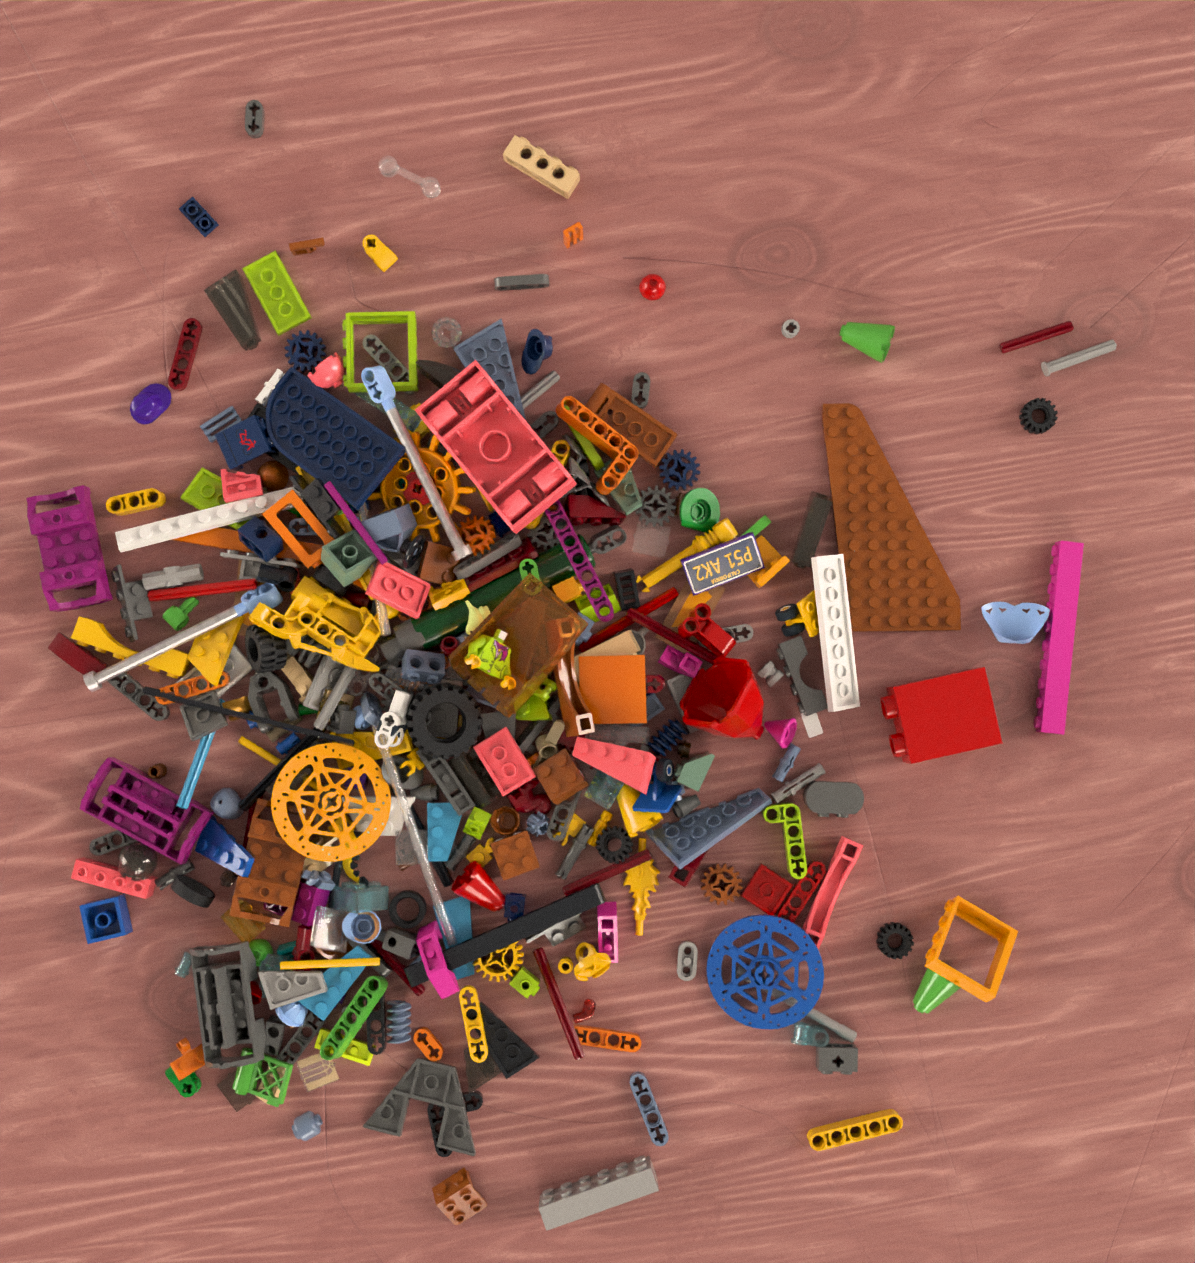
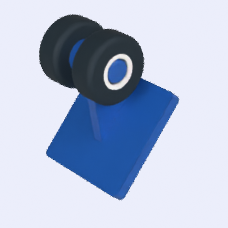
(659, 795)

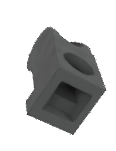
(274, 1035)

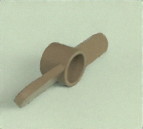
(547, 743)

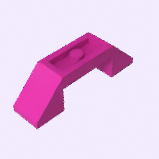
(434, 962)

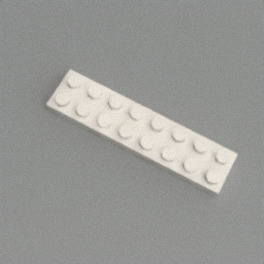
(835, 632)

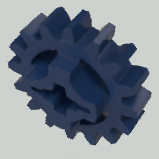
(299, 355)
(691, 466)

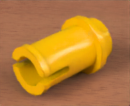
(563, 969)

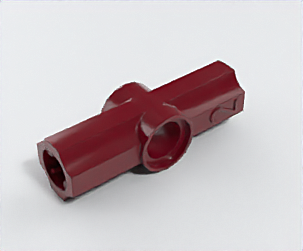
(303, 945)

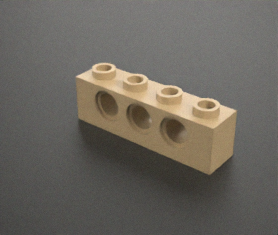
(562, 186)

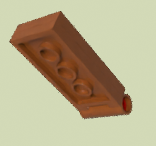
(632, 423)

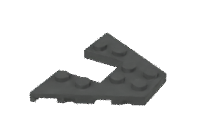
(433, 1084)

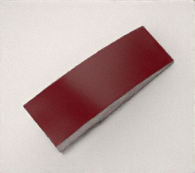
(76, 655)

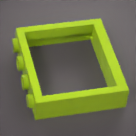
(380, 318)

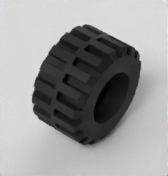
(264, 649)

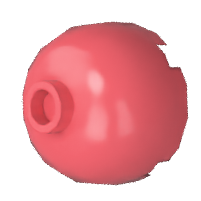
(329, 372)

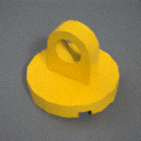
(592, 965)

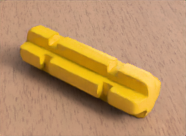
(599, 826)

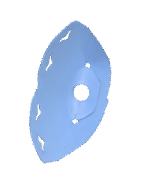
(1014, 624)

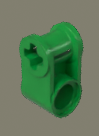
(184, 1083)

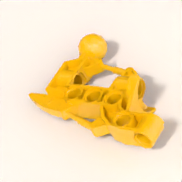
(353, 650)

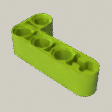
(790, 841)

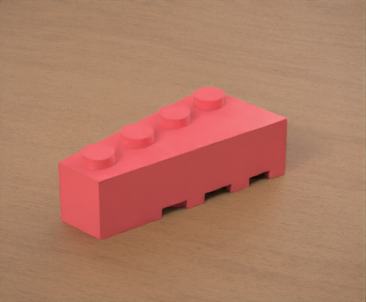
(620, 762)

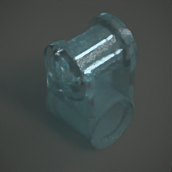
(808, 1034)

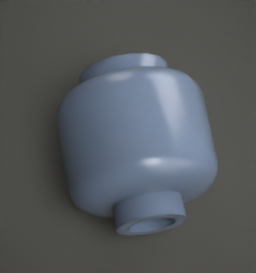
(307, 1126)

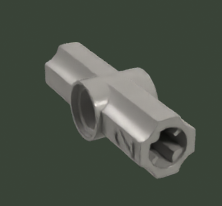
(172, 577)

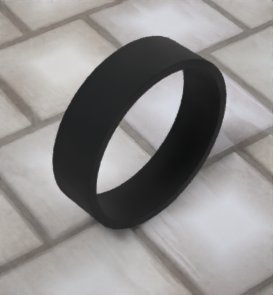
(192, 891)

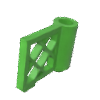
(248, 1076)

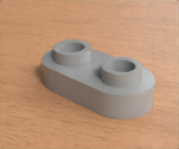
(687, 960)

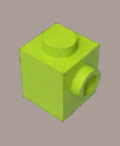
(525, 982)

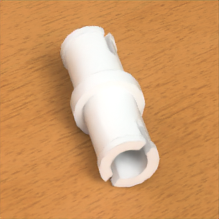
(264, 395)

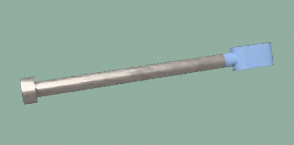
(382, 391)
(265, 593)

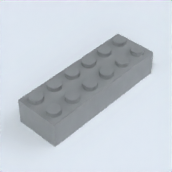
(598, 1192)

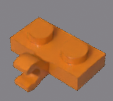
(190, 1061)

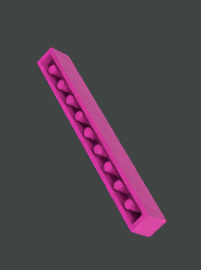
(1059, 637)

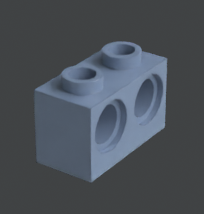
(423, 662)

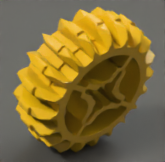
(502, 962)

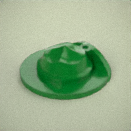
(699, 510)

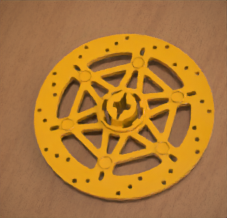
(294, 796)

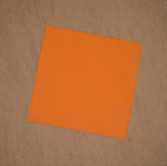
(614, 688)

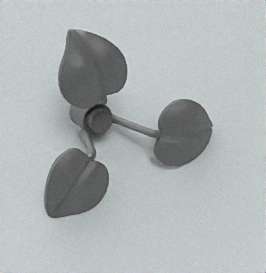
(576, 471)

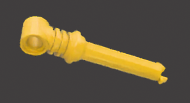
(722, 532)

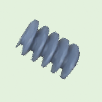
(400, 1022)

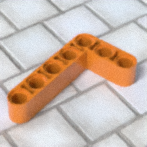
(600, 440)

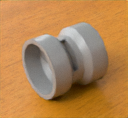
(770, 673)

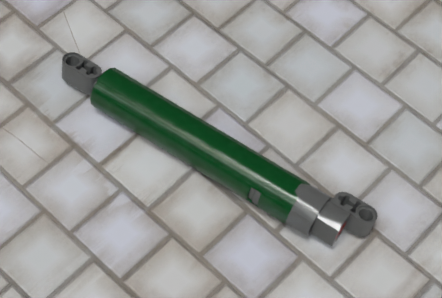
(452, 620)

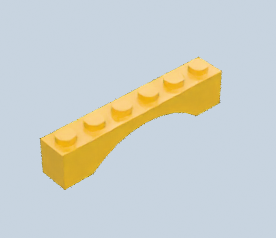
(95, 633)

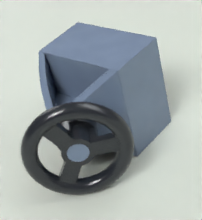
(392, 533)

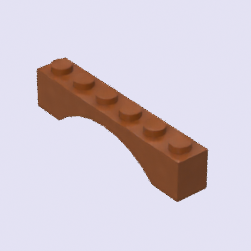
(574, 711)

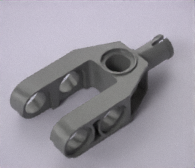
(257, 701)

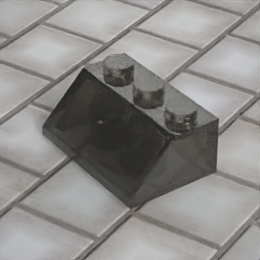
(475, 778)

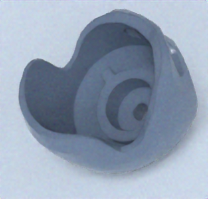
(229, 808)

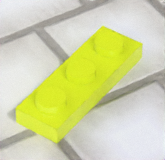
(356, 1051)

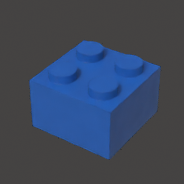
(106, 918)

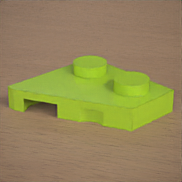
(534, 710)

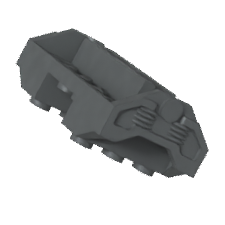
(227, 1004)

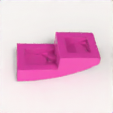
(682, 663)

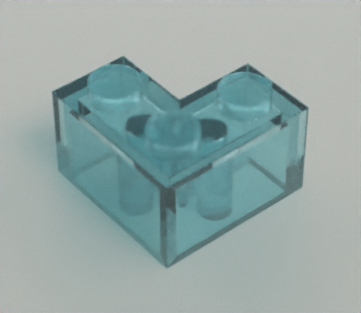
(361, 898)

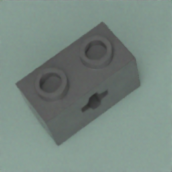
(845, 1065)

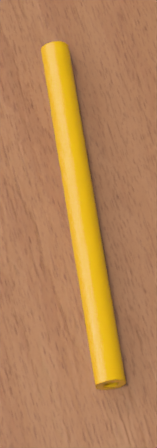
(268, 756)
(329, 963)

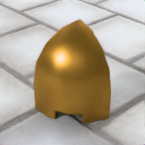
(241, 704)

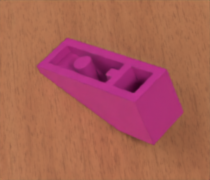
(608, 930)

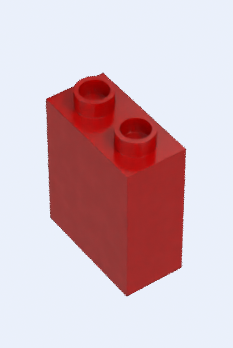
(941, 715)

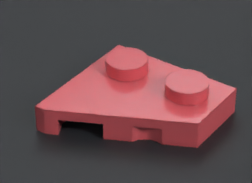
(240, 485)

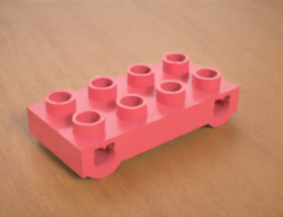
(495, 447)

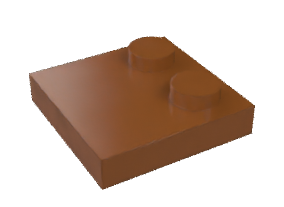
(437, 564)

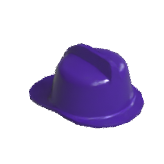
(150, 403)

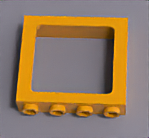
(985, 922)

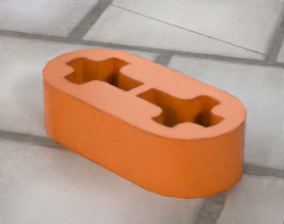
(424, 1047)

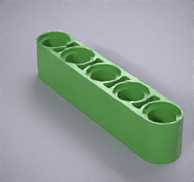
(345, 1022)

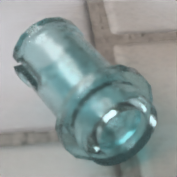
(184, 965)

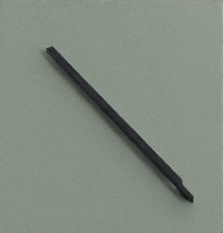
(156, 692)

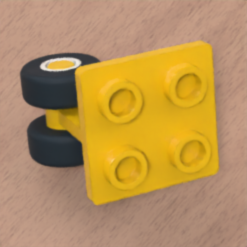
(795, 622)

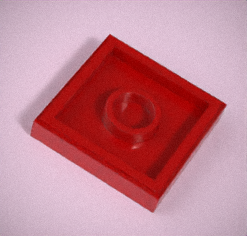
(766, 890)

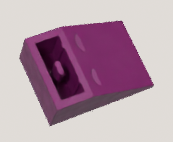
(305, 905)

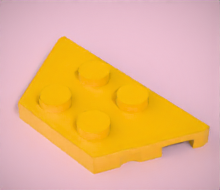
(213, 648)

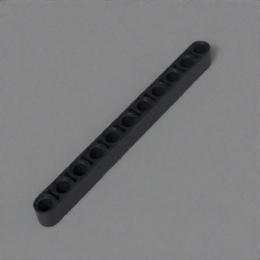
(512, 931)

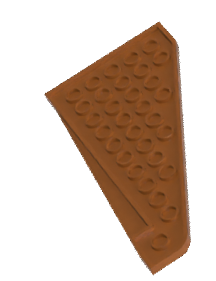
(888, 559)

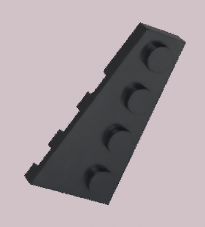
(503, 1043)

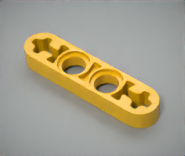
(473, 1023)

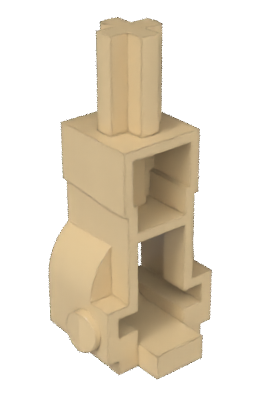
(298, 676)

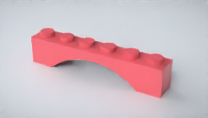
(831, 885)

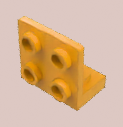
(772, 561)

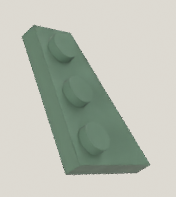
(626, 493)

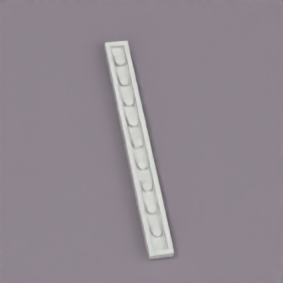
(199, 521)

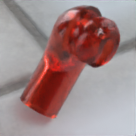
(586, 1013)

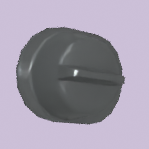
(409, 782)

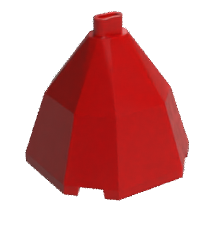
(725, 700)

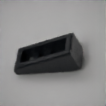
(621, 573)

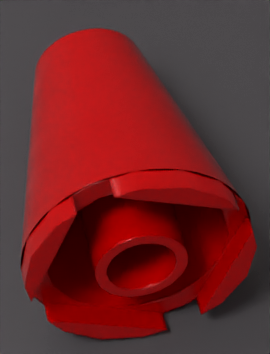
(479, 887)

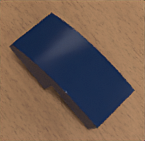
(198, 217)

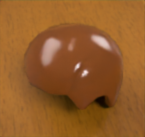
(505, 820)

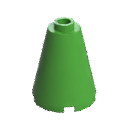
(868, 338)
(933, 991)

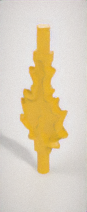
(641, 880)

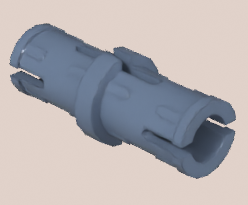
(786, 762)

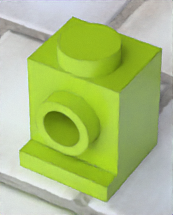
(477, 823)

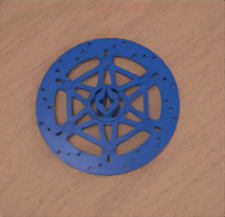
(771, 964)

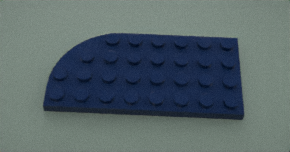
(329, 438)

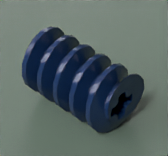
(667, 737)

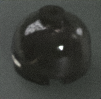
(137, 861)

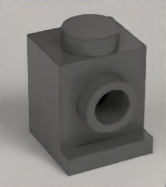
(342, 720)

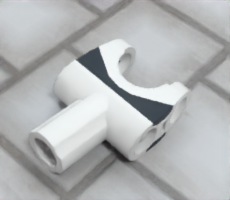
(394, 721)

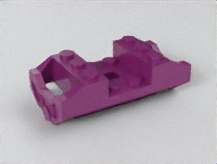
(136, 793)

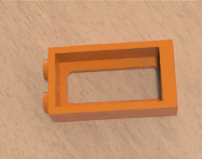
(271, 515)

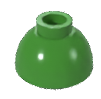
(260, 949)

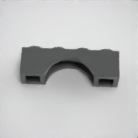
(809, 699)

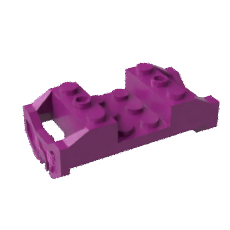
(69, 548)

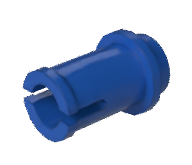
(287, 743)

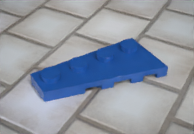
(223, 849)

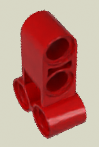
(707, 631)

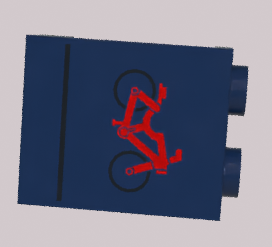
(245, 442)

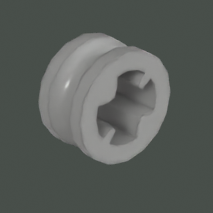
(794, 324)

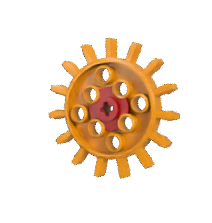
(449, 486)

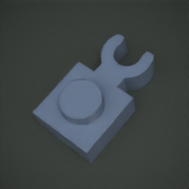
(319, 878)

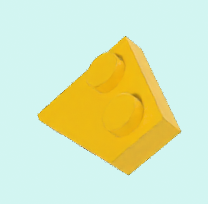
(448, 593)

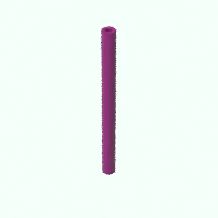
(355, 522)

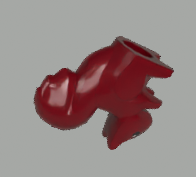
(526, 801)

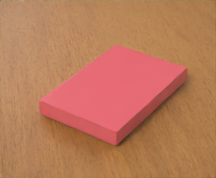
(398, 589)
(504, 761)

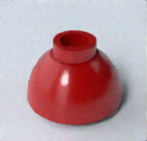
(652, 287)

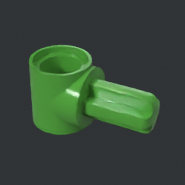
(177, 616)

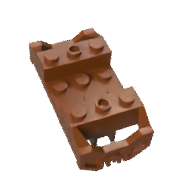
(275, 870)

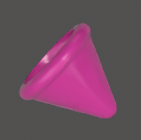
(782, 730)

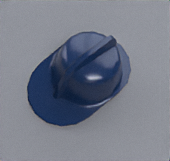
(537, 349)

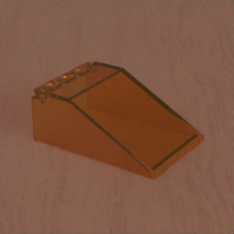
(539, 635)

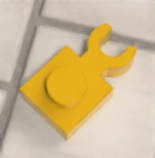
(415, 762)
(574, 827)
(481, 854)

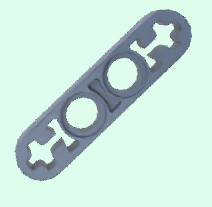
(649, 1108)

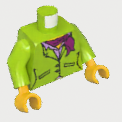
(492, 657)

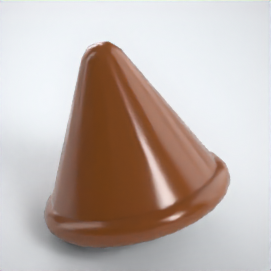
(273, 475)

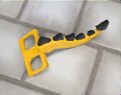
(349, 864)

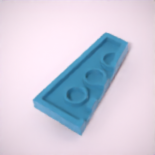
(459, 914)
(338, 982)

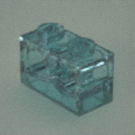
(603, 789)

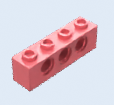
(108, 876)

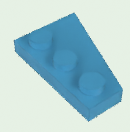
(442, 829)

